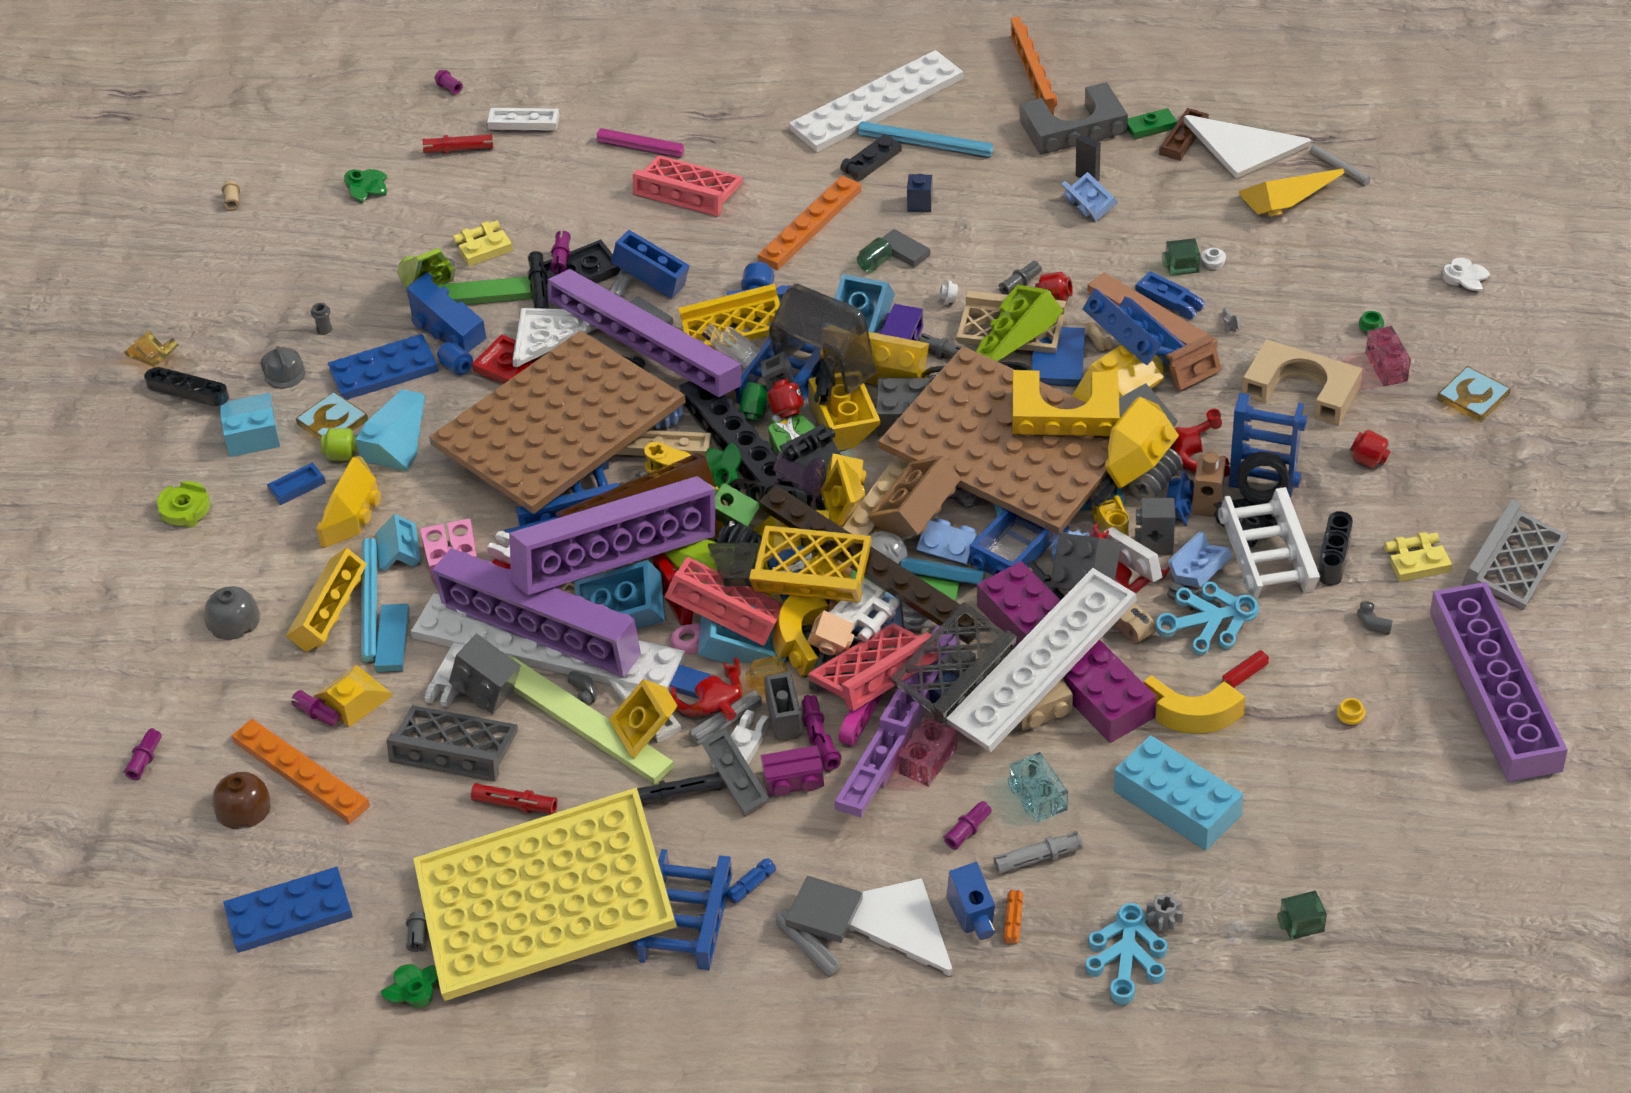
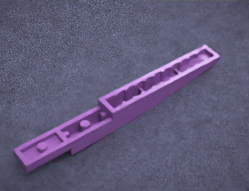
(894, 730)

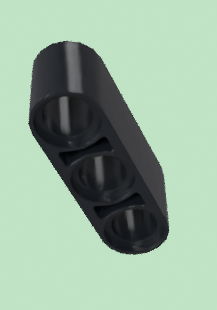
(1335, 548)

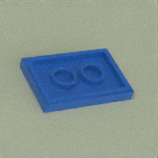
(1066, 364)

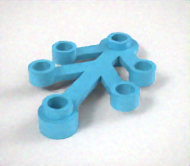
(1209, 614)
(1127, 949)

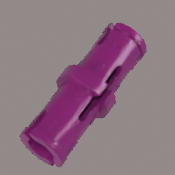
(560, 252)

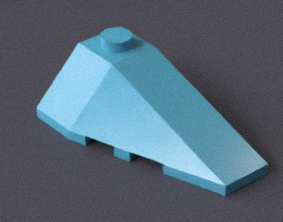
(393, 432)

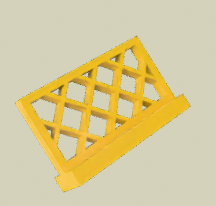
(731, 310)
(810, 584)

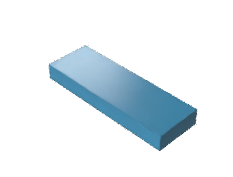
(943, 571)
(392, 638)

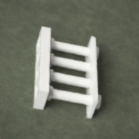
(1287, 528)

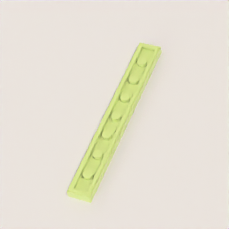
(587, 723)

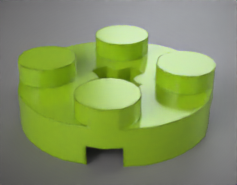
(187, 514)

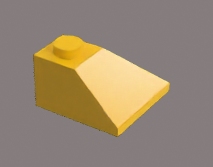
(842, 492)
(354, 695)
(642, 715)

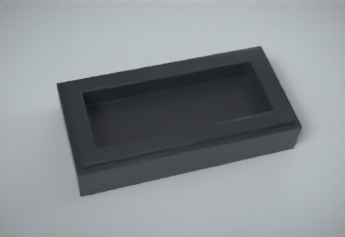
(1087, 157)

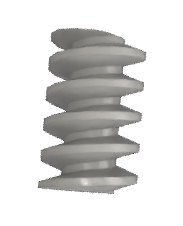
(1153, 481)

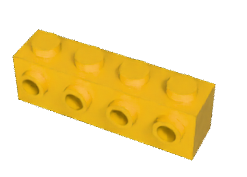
(326, 600)

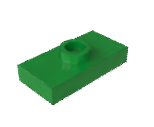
(1151, 123)

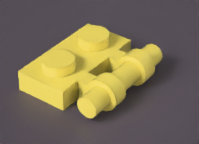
(485, 247)
(1418, 563)

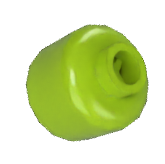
(339, 444)

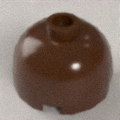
(241, 800)

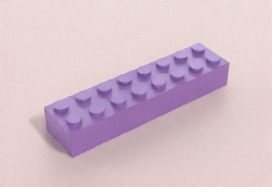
(612, 535)
(546, 617)
(1498, 682)

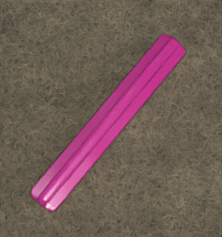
(640, 142)

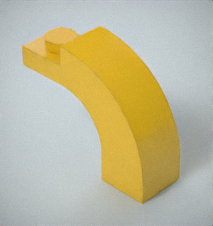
(788, 634)
(1199, 713)

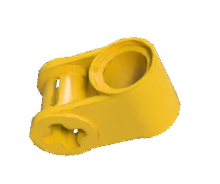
(667, 456)
(1111, 515)

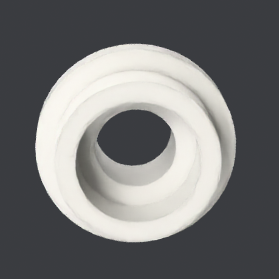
(1213, 258)
(948, 292)

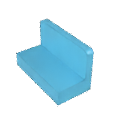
(397, 541)

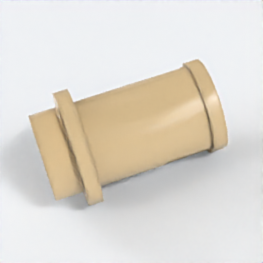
(231, 190)

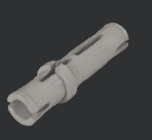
(1043, 850)

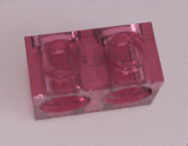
(1387, 356)
(927, 751)

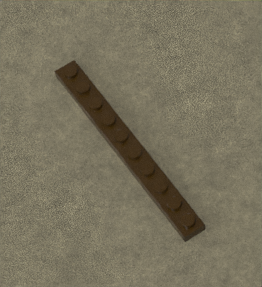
(879, 568)

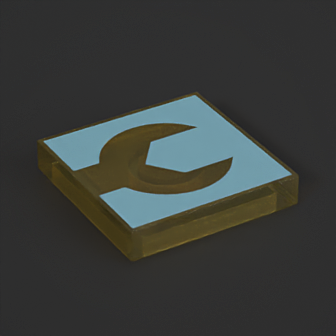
(1474, 394)
(331, 413)

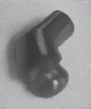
(1370, 619)
(586, 684)

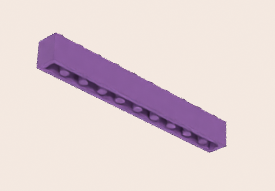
(645, 333)

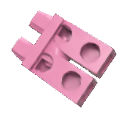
(438, 548)

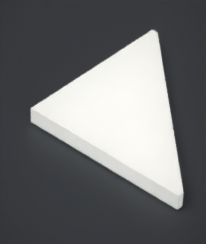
(1244, 147)
(543, 331)
(903, 920)

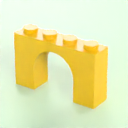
(1036, 417)

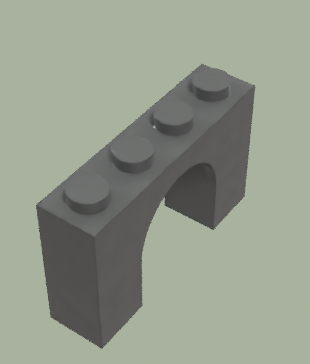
(1053, 134)

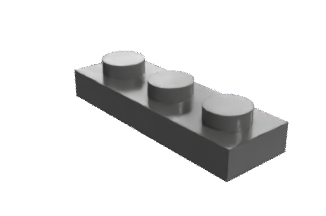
(735, 772)

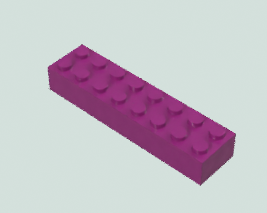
(1100, 682)

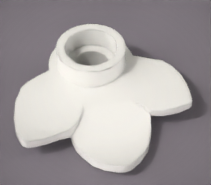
(1464, 273)

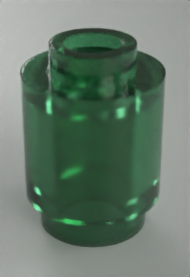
(874, 254)

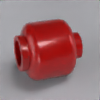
(1058, 285)
(785, 399)
(1370, 449)

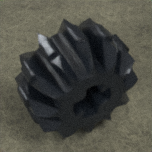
(737, 533)

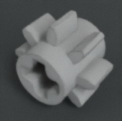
(1164, 912)

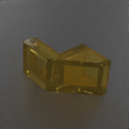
(150, 350)

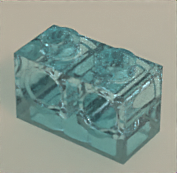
(1038, 787)

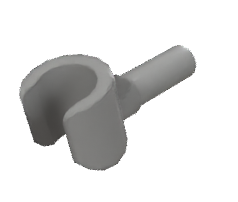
(1230, 321)

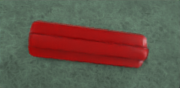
(1246, 669)

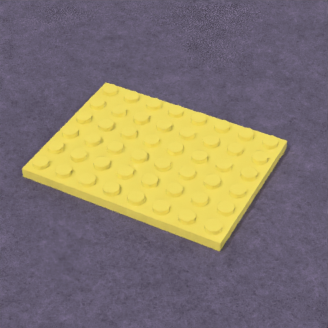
(542, 894)

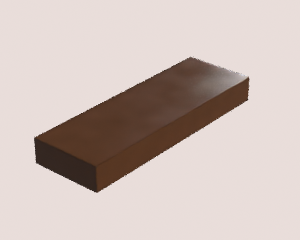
(1180, 137)

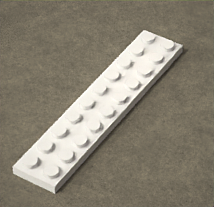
(447, 626)

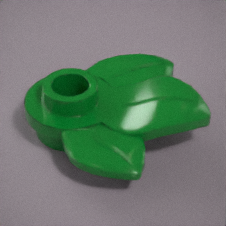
(365, 182)
(723, 464)
(411, 985)

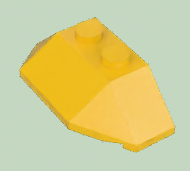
(1131, 372)
(1138, 441)
(349, 504)

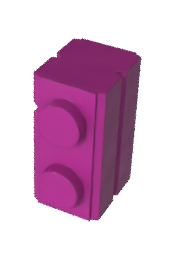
(792, 771)

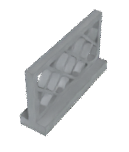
(1493, 549)

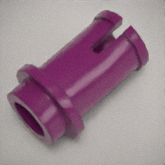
(444, 79)
(828, 754)

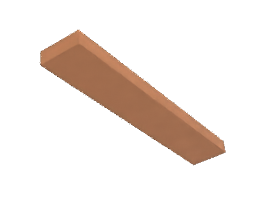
(1117, 291)

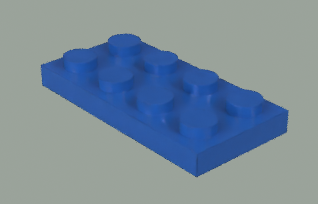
(383, 367)
(287, 909)

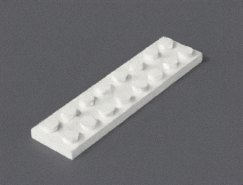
(876, 100)
(1041, 659)

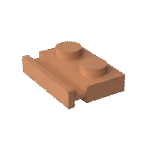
(1194, 362)

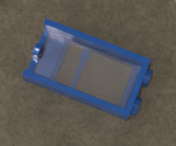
(1009, 542)

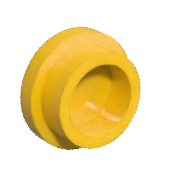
(1351, 711)

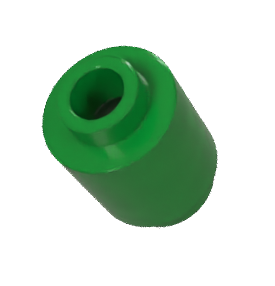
(753, 401)

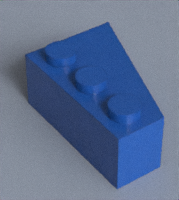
(442, 316)

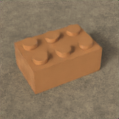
(915, 497)

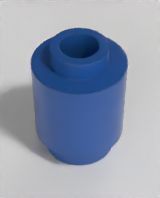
(455, 358)

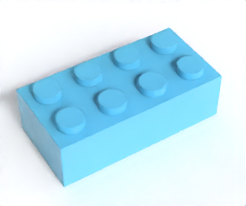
(1178, 792)

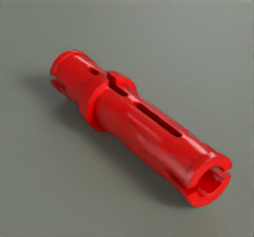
(457, 143)
(545, 804)

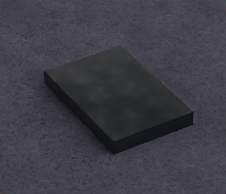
(590, 261)

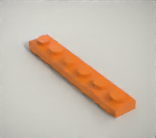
(1031, 63)
(809, 222)
(301, 771)

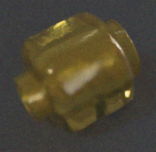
(763, 667)

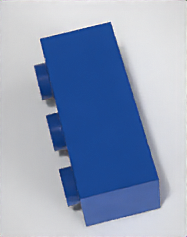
(650, 263)

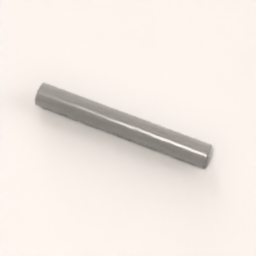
(1339, 164)

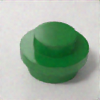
(1371, 320)

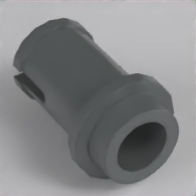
(321, 313)
(416, 931)

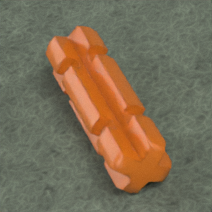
(1013, 917)

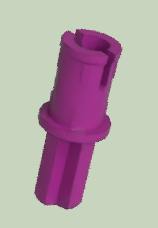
(315, 708)
(813, 718)
(142, 754)
(967, 825)

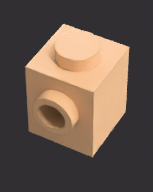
(831, 633)

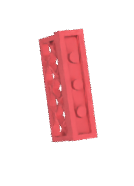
(687, 194)
(729, 611)
(875, 675)

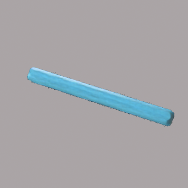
(926, 139)
(369, 601)

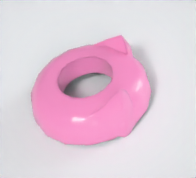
(688, 646)

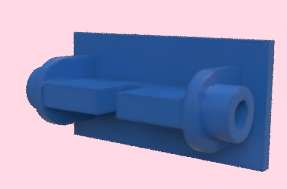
(1182, 491)

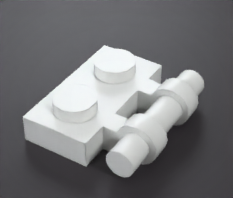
(858, 612)

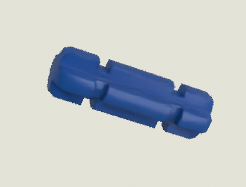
(751, 880)

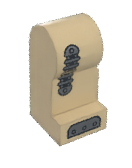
(1135, 624)

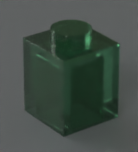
(1181, 257)
(1302, 915)

